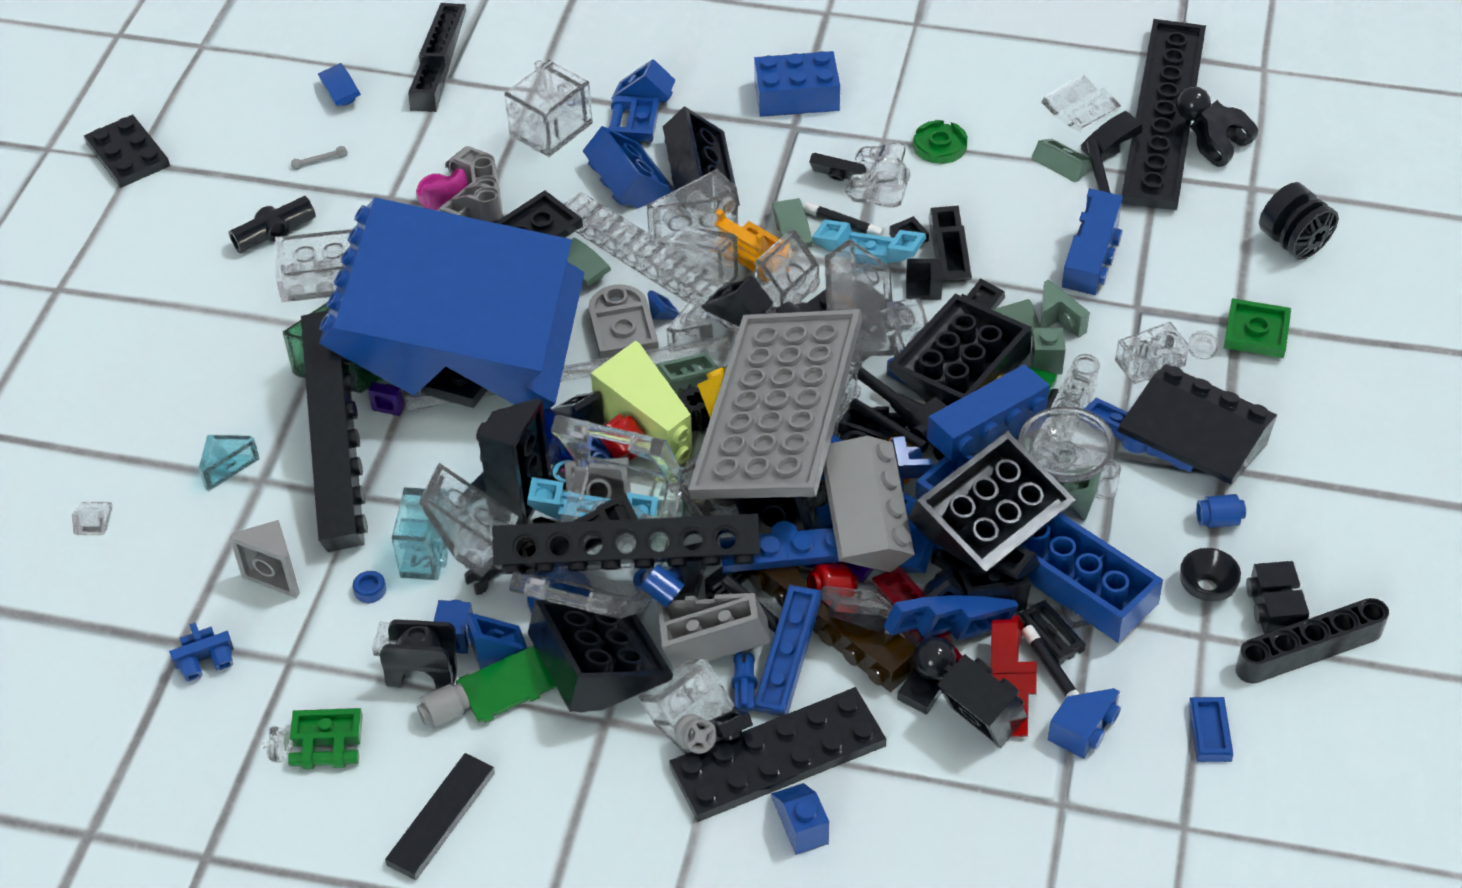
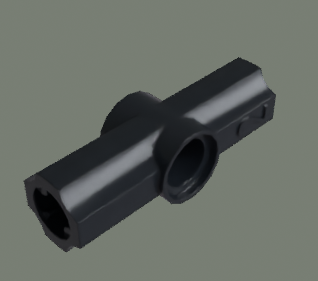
(271, 223)

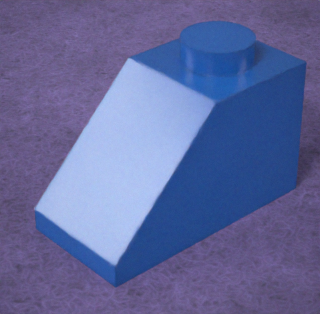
(647, 81)
(802, 817)

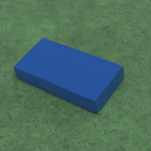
(1210, 729)

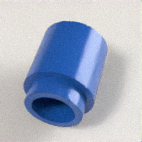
(1220, 511)

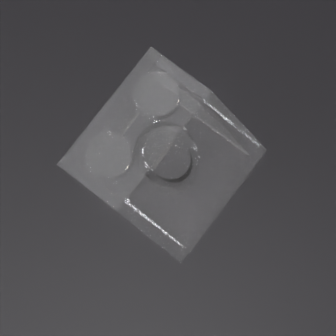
(787, 270)

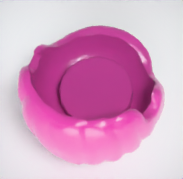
(438, 189)

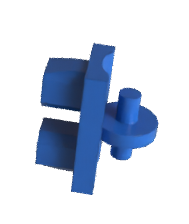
(200, 646)

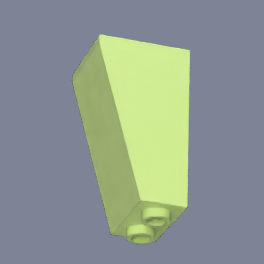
(637, 388)

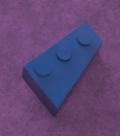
(1094, 243)

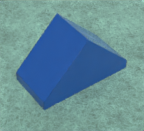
(493, 639)

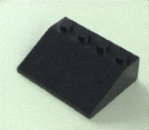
(961, 351)
(1199, 423)
(990, 504)
(595, 656)

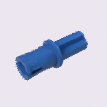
(744, 682)

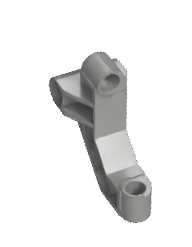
(482, 195)

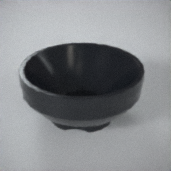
(1213, 566)

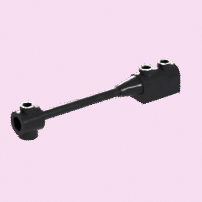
(910, 411)

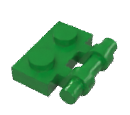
(325, 728)

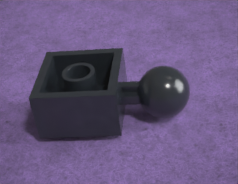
(971, 689)

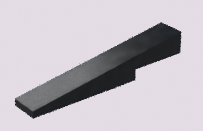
(436, 57)

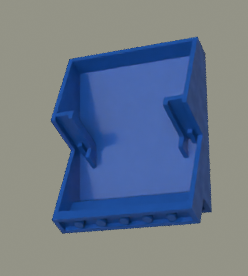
(456, 295)

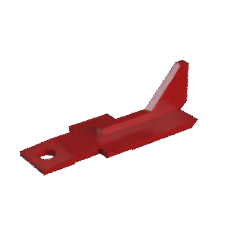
(1005, 663)

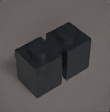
(1274, 595)

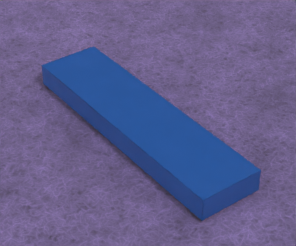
(788, 650)

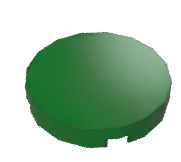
(940, 142)

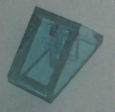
(226, 457)

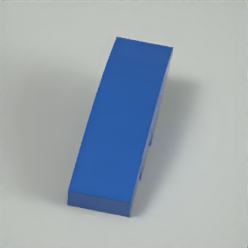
(953, 613)

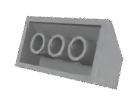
(867, 504)

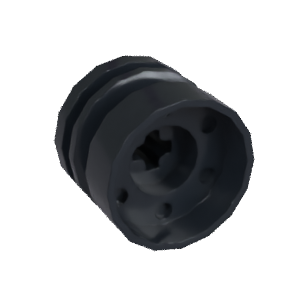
(1298, 220)

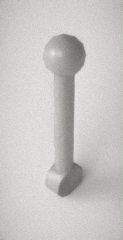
(340, 152)

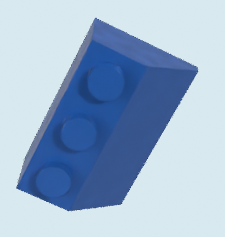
(626, 169)

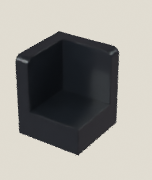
(924, 279)

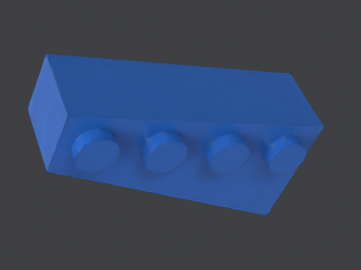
(988, 413)

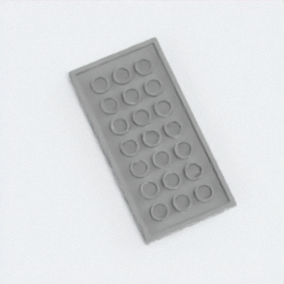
(777, 406)

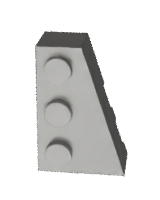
(712, 627)

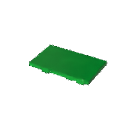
(506, 684)

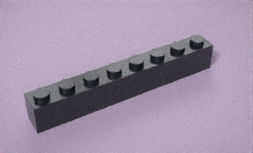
(333, 441)

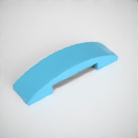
(887, 249)
(549, 499)

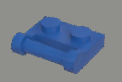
(641, 117)

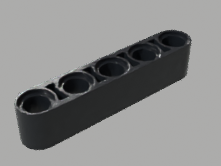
(1311, 640)

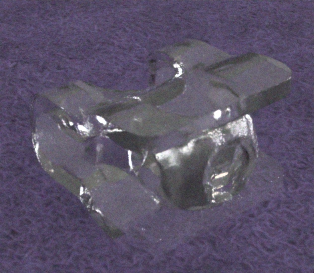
(885, 176)

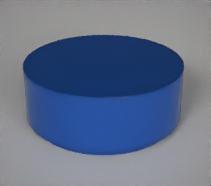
(369, 586)

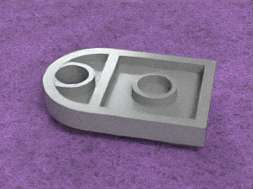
(622, 321)

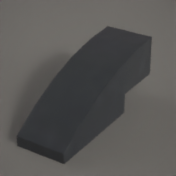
(950, 242)

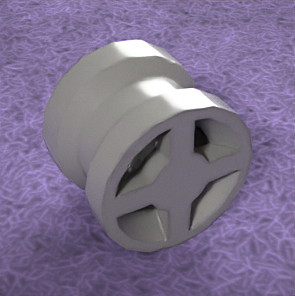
(703, 733)

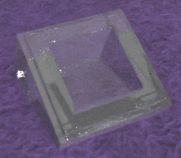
(91, 518)

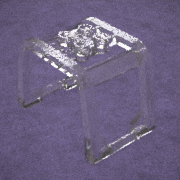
(632, 598)

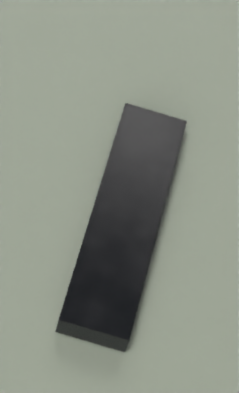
(439, 816)

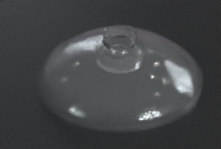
(1069, 442)

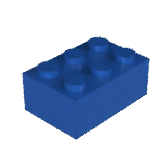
(797, 83)

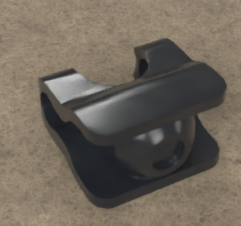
(420, 647)

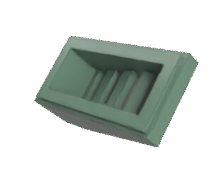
(677, 371)

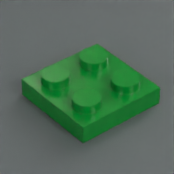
(1257, 328)

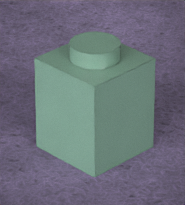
(1048, 349)

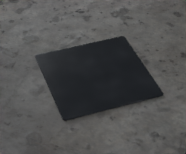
(871, 622)

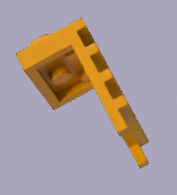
(751, 239)

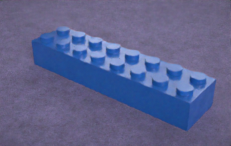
(1079, 569)

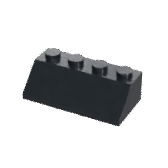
(695, 148)
(513, 452)

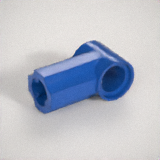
(664, 584)

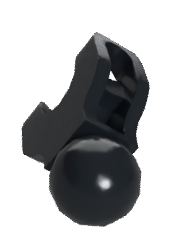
(1215, 124)

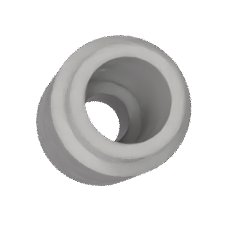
(443, 705)

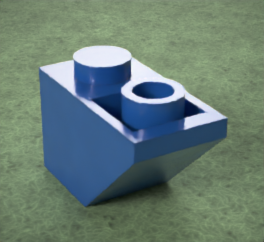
(1082, 720)

